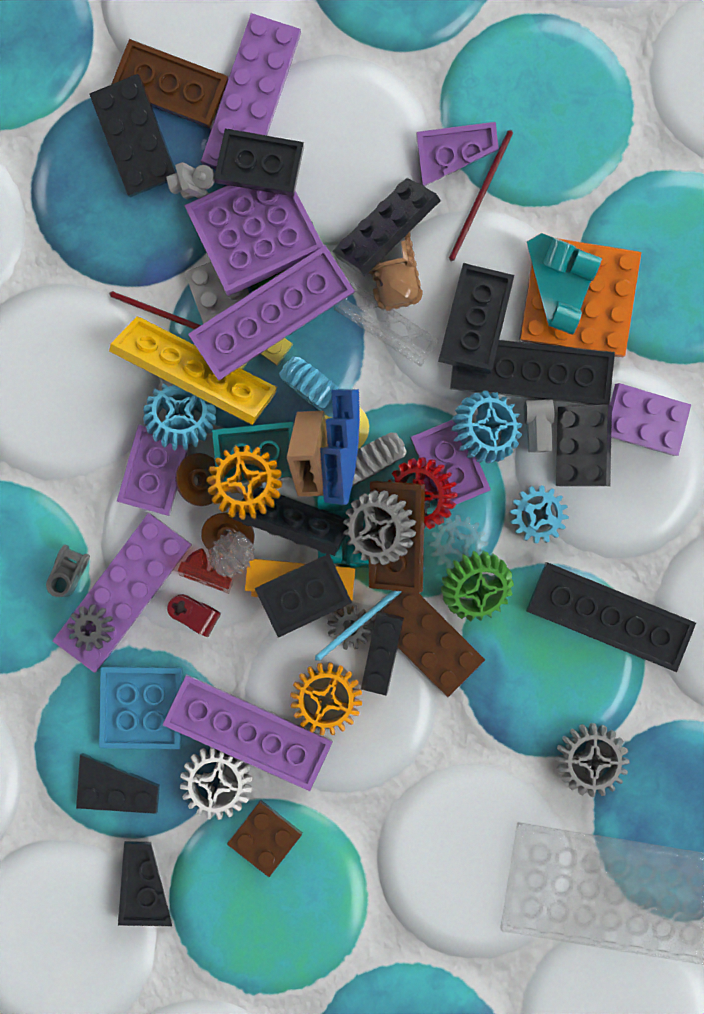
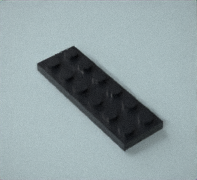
(543, 373)
(611, 617)

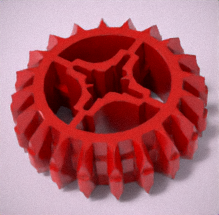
(424, 471)

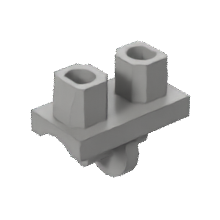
(191, 181)

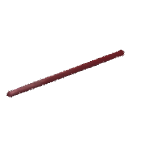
(480, 196)
(154, 310)

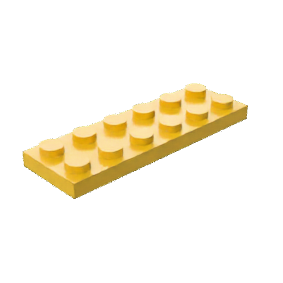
(185, 367)

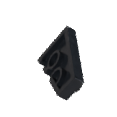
(114, 790)
(141, 888)

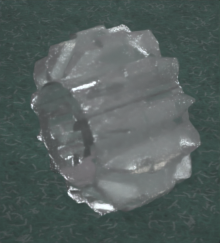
(231, 554)

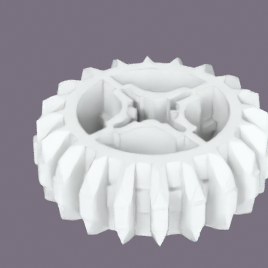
(211, 805)

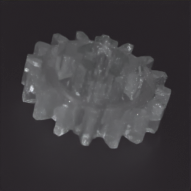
(451, 528)

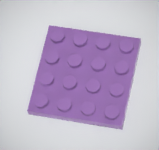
(252, 234)

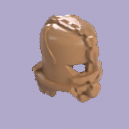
(399, 280)

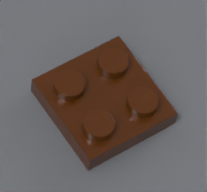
(264, 838)

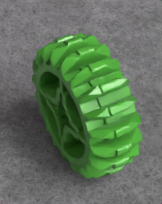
(469, 582)

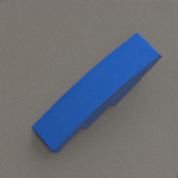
(340, 455)

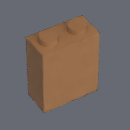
(304, 452)

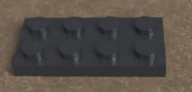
(133, 135)
(386, 226)
(476, 318)
(299, 523)

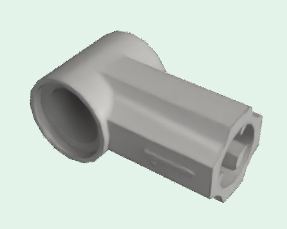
(538, 417)

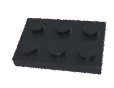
(259, 162)
(584, 446)
(303, 595)

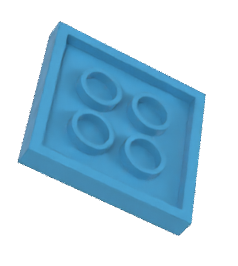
(135, 706)

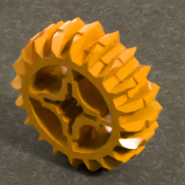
(234, 483)
(314, 693)

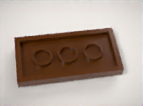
(174, 83)
(407, 572)
(433, 643)

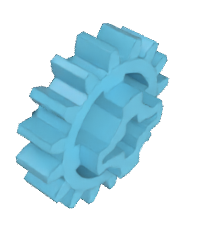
(549, 520)

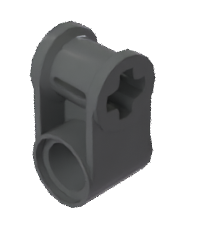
(68, 570)

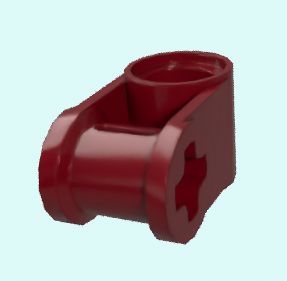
(198, 617)

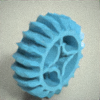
(309, 384)
(492, 414)
(178, 429)

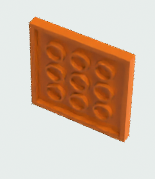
(604, 310)

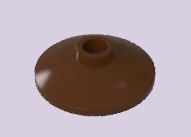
(198, 466)
(217, 526)

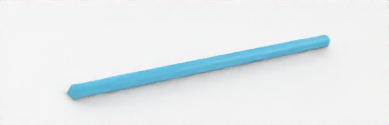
(357, 624)

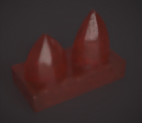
(196, 570)

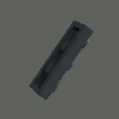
(382, 653)

